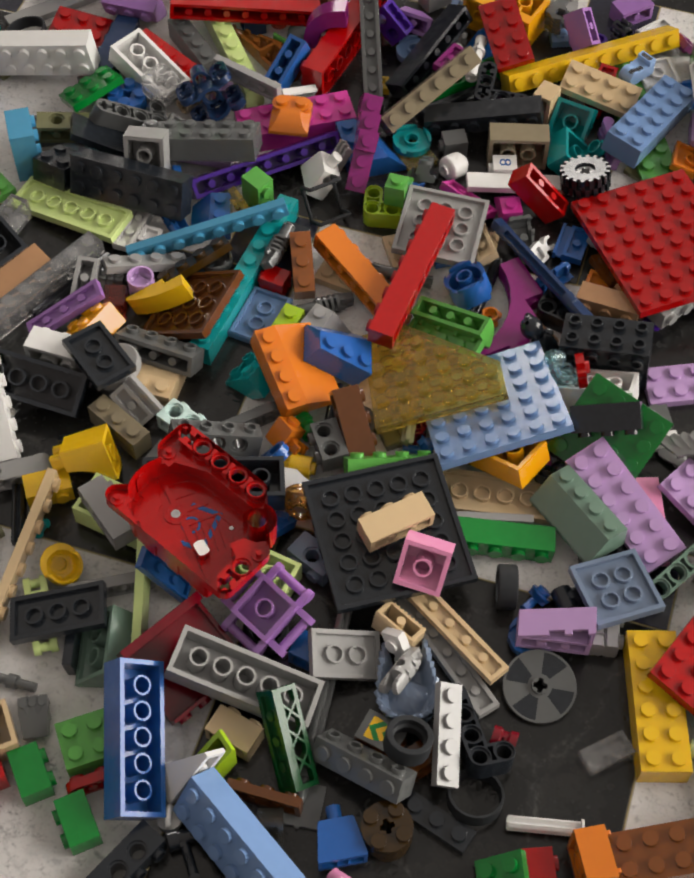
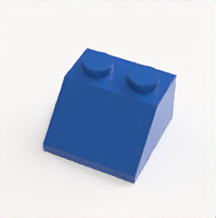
(211, 207)

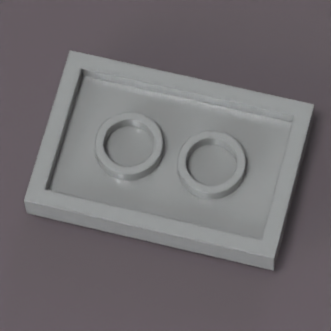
(343, 654)

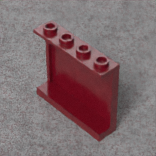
(159, 644)

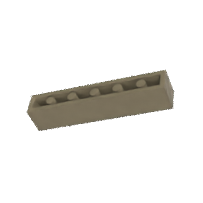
(429, 90)

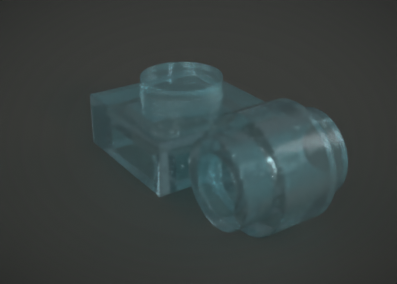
(561, 372)

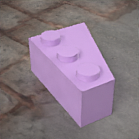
(557, 629)

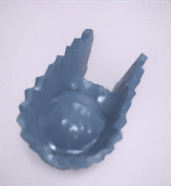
(417, 696)

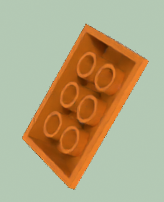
(291, 380)

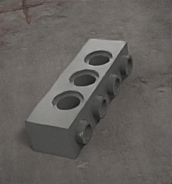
(232, 437)

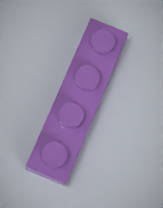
(69, 307)

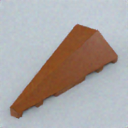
(261, 47)

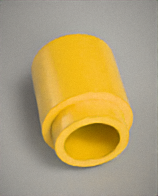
(302, 463)

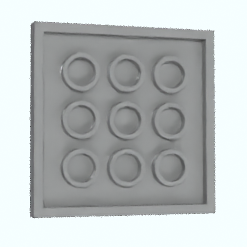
(464, 234)

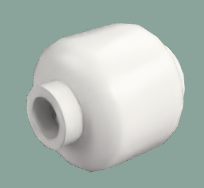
(453, 166)

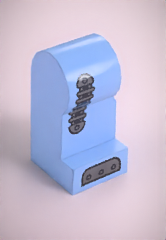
(638, 68)

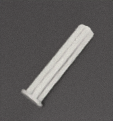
(542, 825)

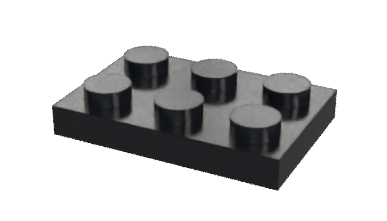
(99, 355)

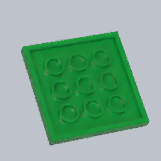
(631, 449)

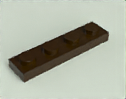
(198, 260)

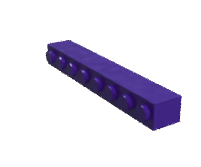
(269, 162)

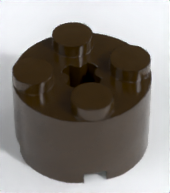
(391, 817)

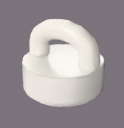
(171, 820)

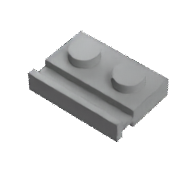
(136, 400)

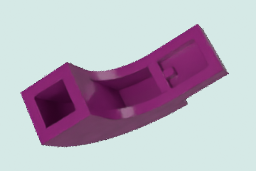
(327, 15)

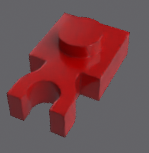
(583, 369)

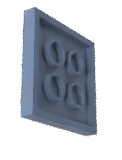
(617, 588)

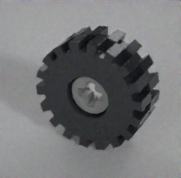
(585, 176)

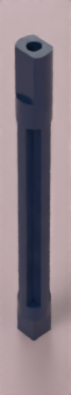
(565, 296)

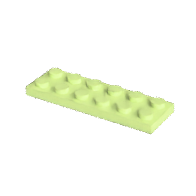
(75, 211)

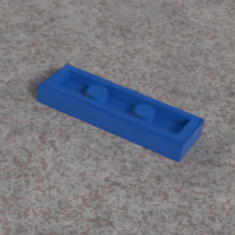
(162, 575)

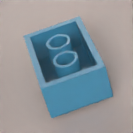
(23, 140)

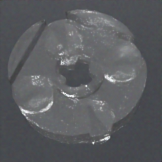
(163, 74)

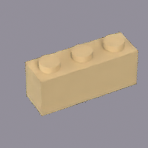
(395, 520)

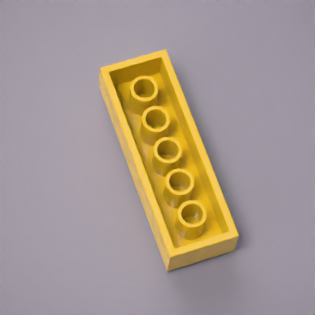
(656, 718)

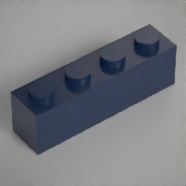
(119, 28)

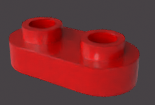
(89, 783)

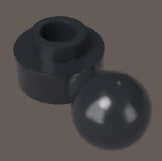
(547, 470)

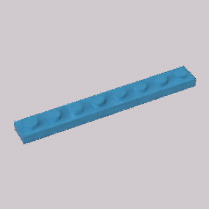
(211, 228)

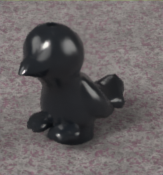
(533, 329)

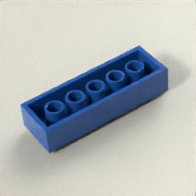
(134, 740)

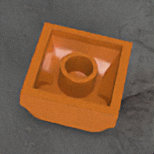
(290, 115)

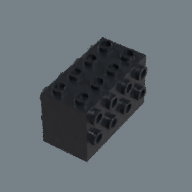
(609, 343)

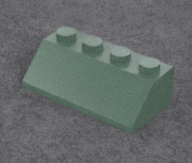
(579, 515)

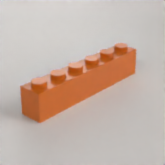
(352, 266)

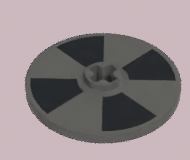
(523, 697)

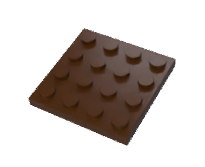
(198, 316)

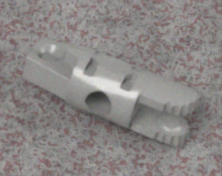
(401, 671)

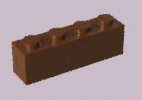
(353, 419)

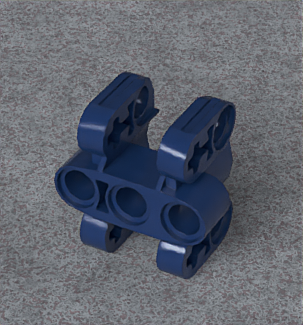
(217, 76)

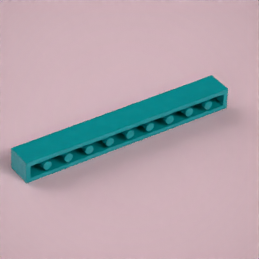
(250, 267)

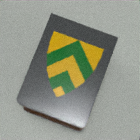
(373, 730)

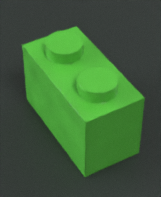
(257, 187)

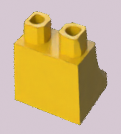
(88, 451)

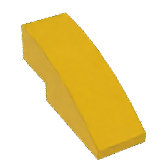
(161, 296)

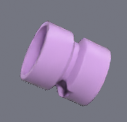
(139, 278)

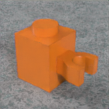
(290, 432)

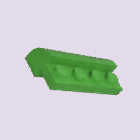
(453, 324)

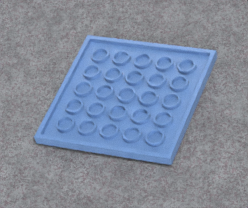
(528, 416)

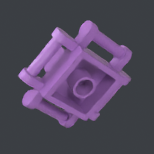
(268, 611)

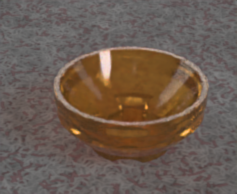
(295, 498)

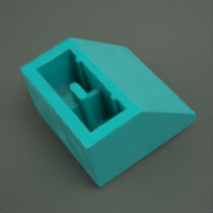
(249, 378)

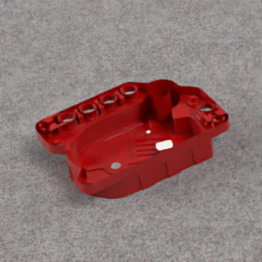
(160, 502)

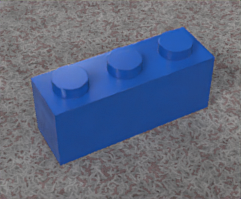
(288, 61)

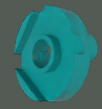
(411, 149)

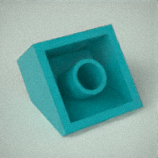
(574, 116)
(563, 146)

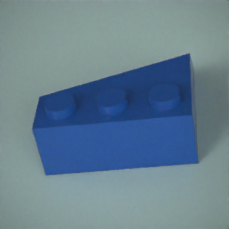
(384, 159)
(338, 353)

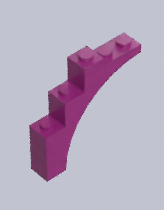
(365, 142)
(523, 297)

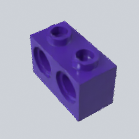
(393, 22)

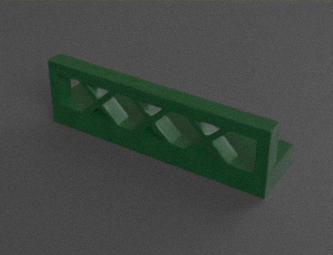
(283, 740)

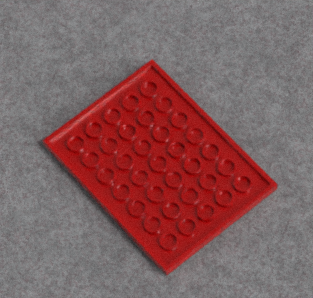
(646, 239)

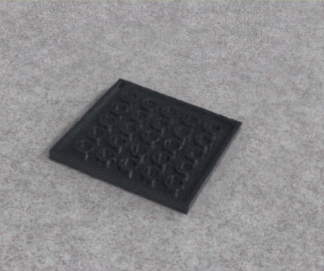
(339, 500)

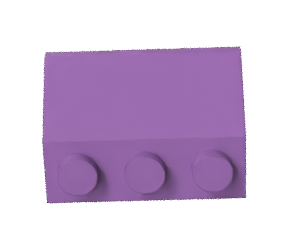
(143, 9)

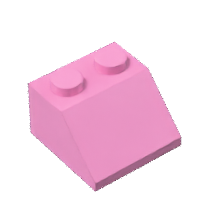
(424, 563)

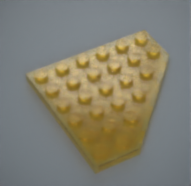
(429, 380)

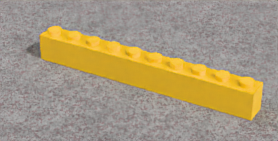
(609, 53)

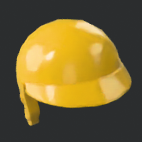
(61, 564)

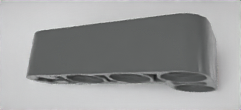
(120, 116)

